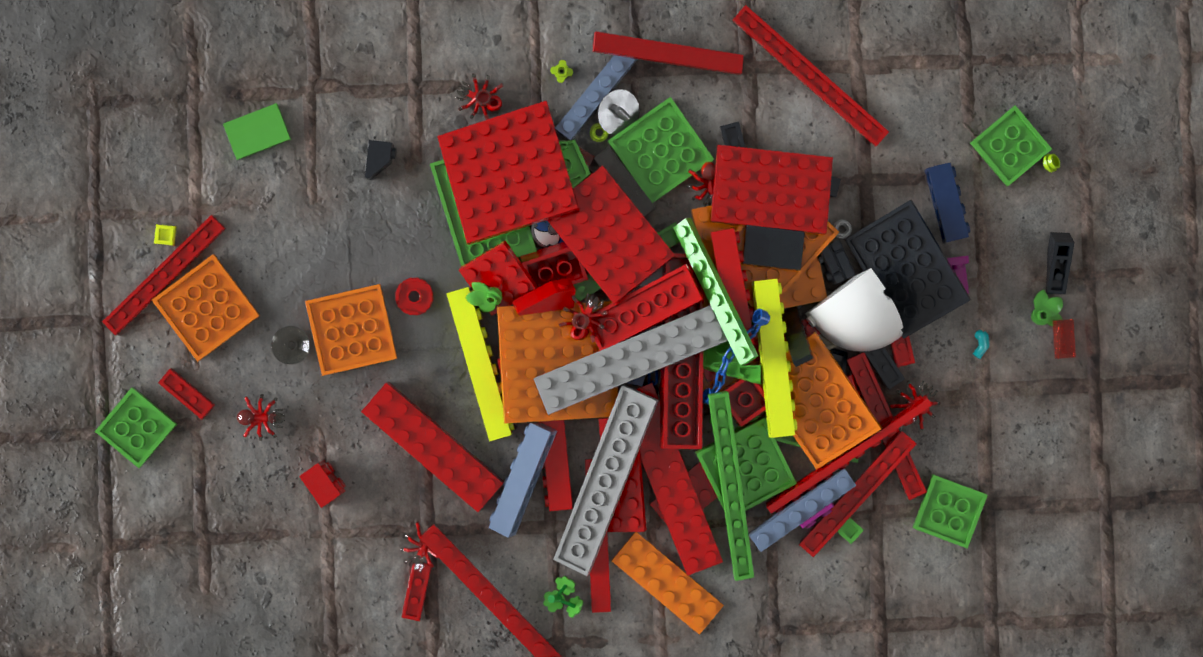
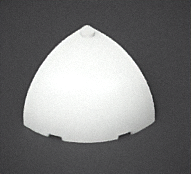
(858, 315)

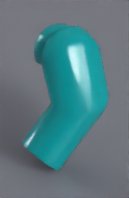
(983, 340)

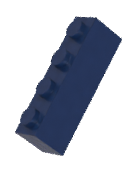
(947, 203)

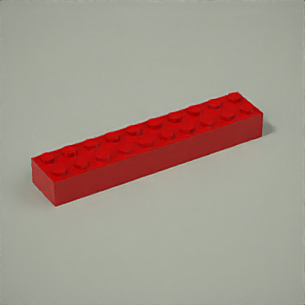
(682, 386)

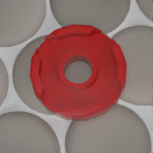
(404, 290)

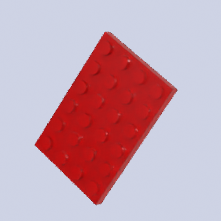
(771, 189)
(611, 236)

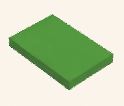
(257, 131)

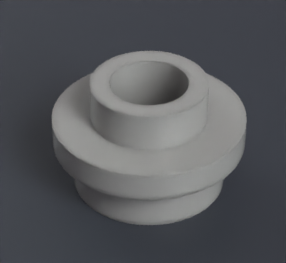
(848, 229)

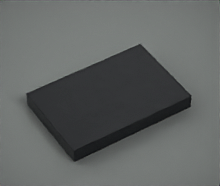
(773, 247)

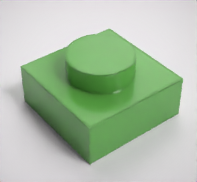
(850, 530)

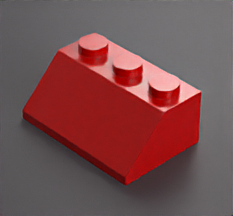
(554, 264)

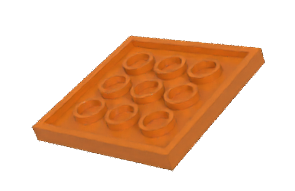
(205, 307)
(351, 329)

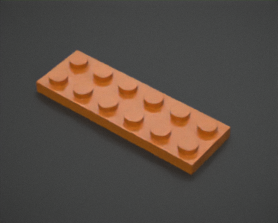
(667, 582)

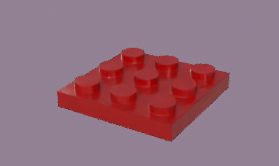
(502, 270)

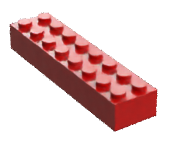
(432, 446)

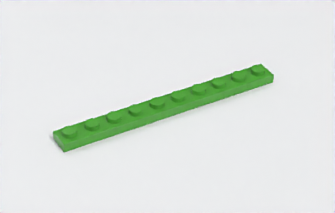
(731, 485)

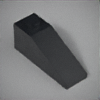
(1058, 262)

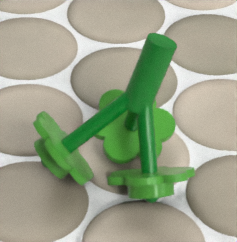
(554, 599)

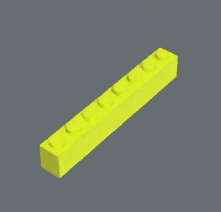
(773, 360)
(479, 363)

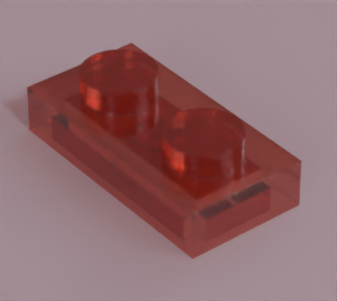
(1064, 338)

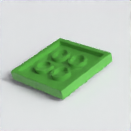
(1011, 146)
(136, 427)
(950, 511)

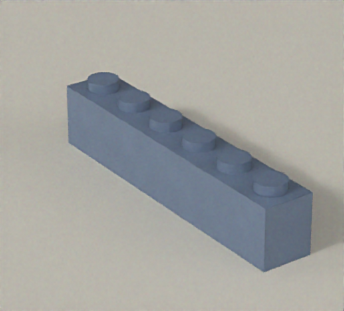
(592, 97)
(522, 479)
(801, 509)

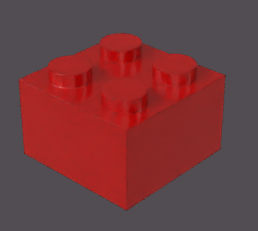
(745, 400)
(323, 483)

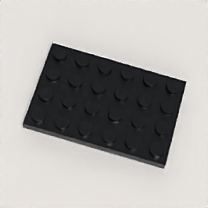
(909, 267)

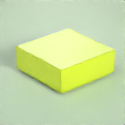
(165, 235)

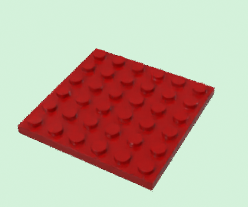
(507, 172)

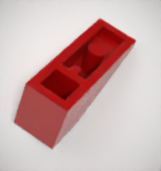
(546, 298)

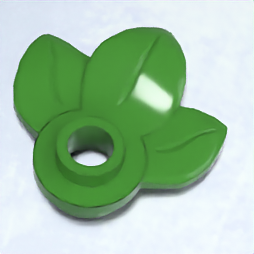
(484, 296)
(1048, 307)

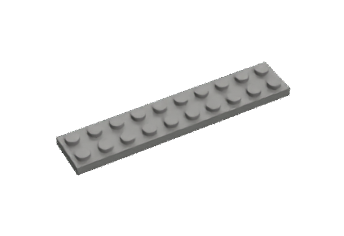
(630, 359)
(605, 479)

